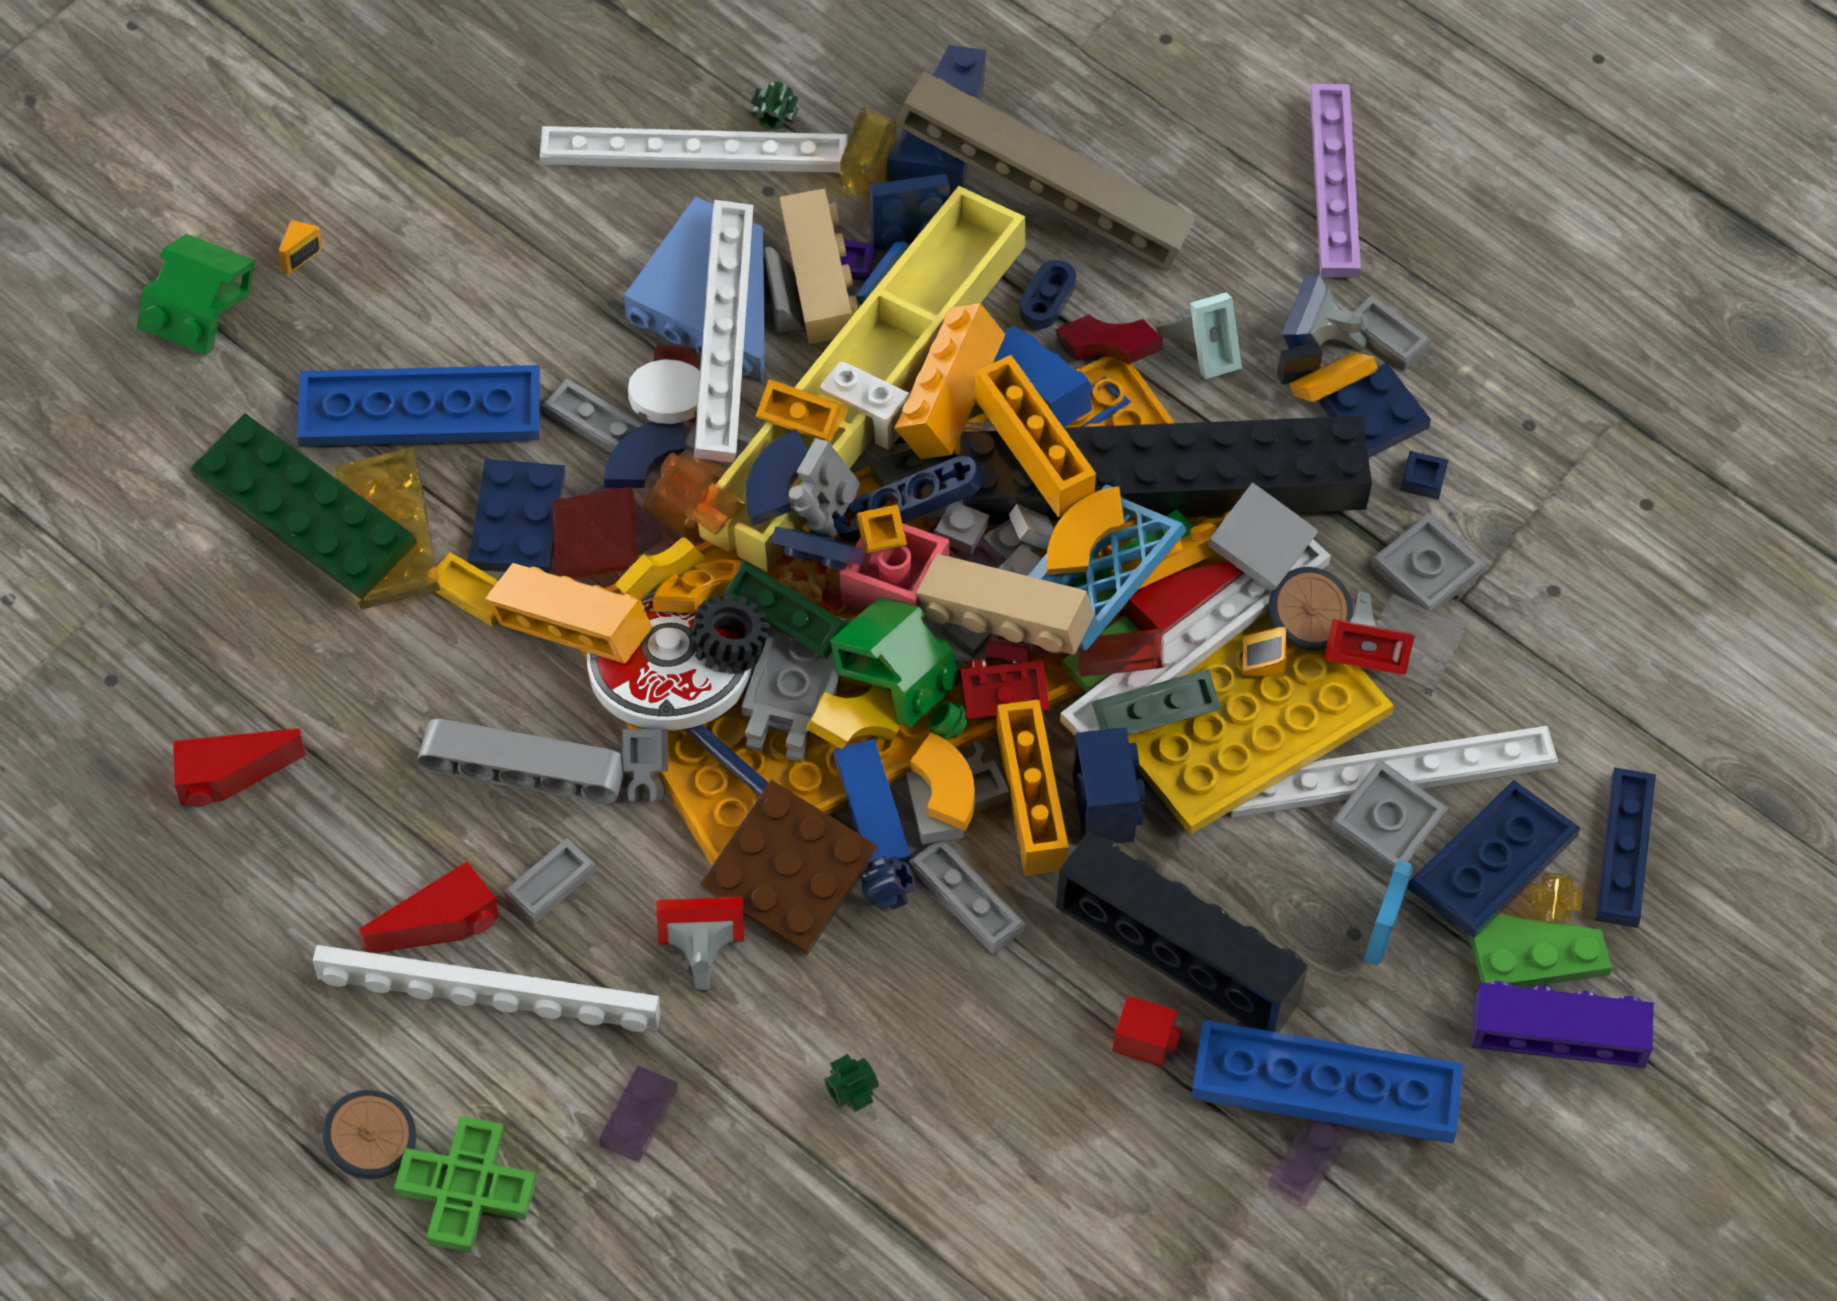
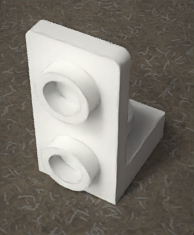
(870, 396)

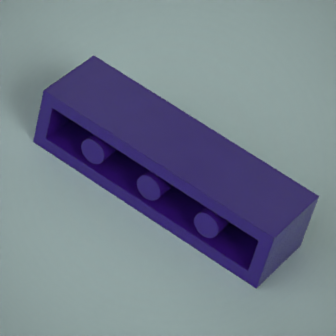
(1562, 1024)

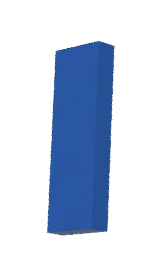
(871, 799)

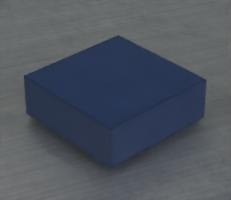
(1424, 475)

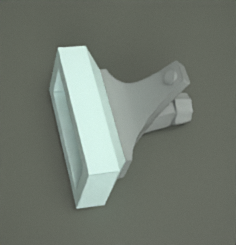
(1213, 330)

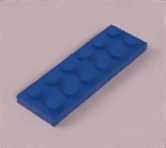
(419, 405)
(1328, 1081)

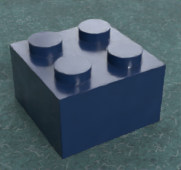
(1107, 784)

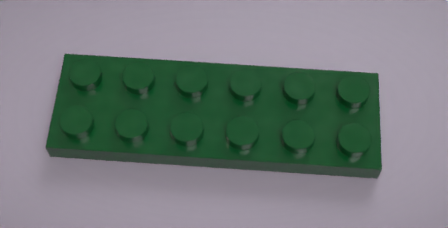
(303, 506)

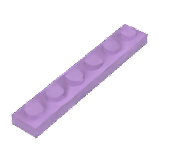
(1335, 180)

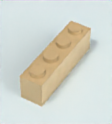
(817, 263)
(1005, 604)

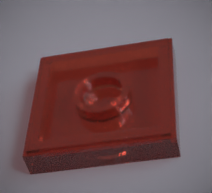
(595, 533)

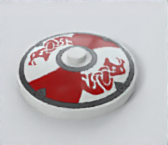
(663, 678)

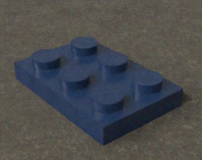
(516, 515)

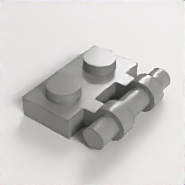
(825, 488)

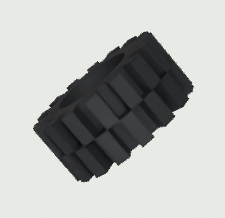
(732, 616)

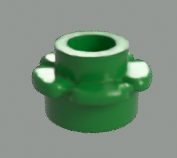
(948, 720)

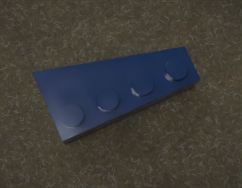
(916, 157)

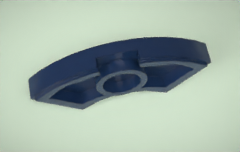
(641, 452)
(773, 476)

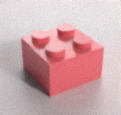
(892, 572)

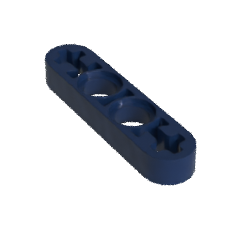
(906, 493)

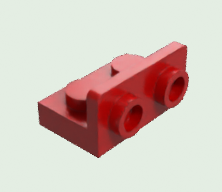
(990, 686)

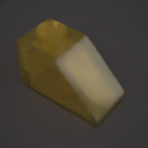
(867, 152)

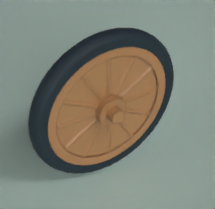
(1306, 606)
(368, 1134)

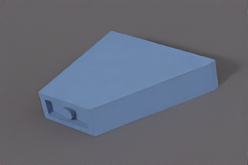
(673, 288)

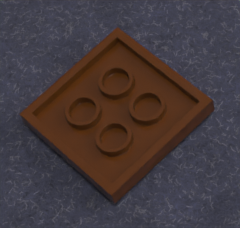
(790, 866)

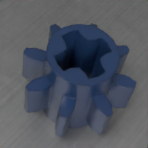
(888, 882)

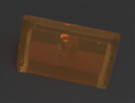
(698, 495)

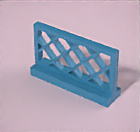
(1127, 582)

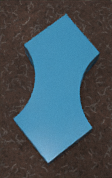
(1388, 913)

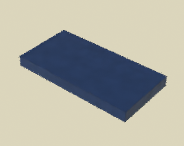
(1493, 858)

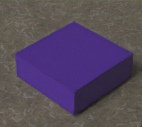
(859, 258)

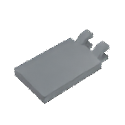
(786, 691)

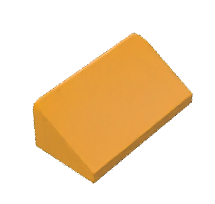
(800, 411)

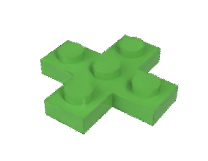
(465, 1184)

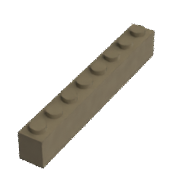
(1045, 170)

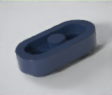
(1046, 297)

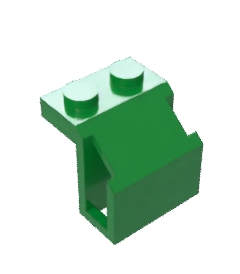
(193, 292)
(897, 653)

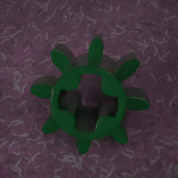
(774, 105)
(851, 1082)

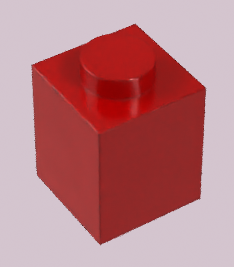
(1146, 1031)

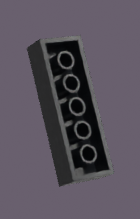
(1180, 934)

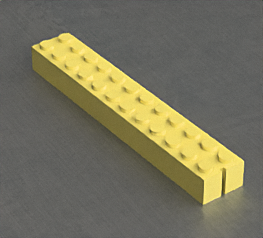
(889, 336)

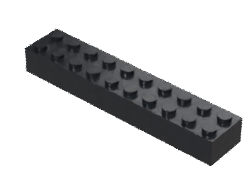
(1194, 466)

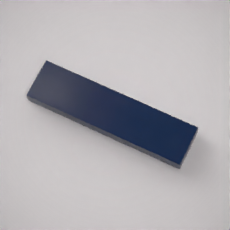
(1625, 847)

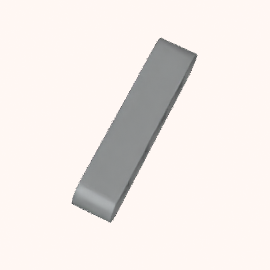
(521, 761)

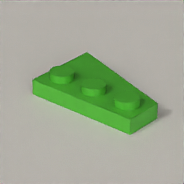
(1538, 952)

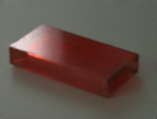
(1123, 653)

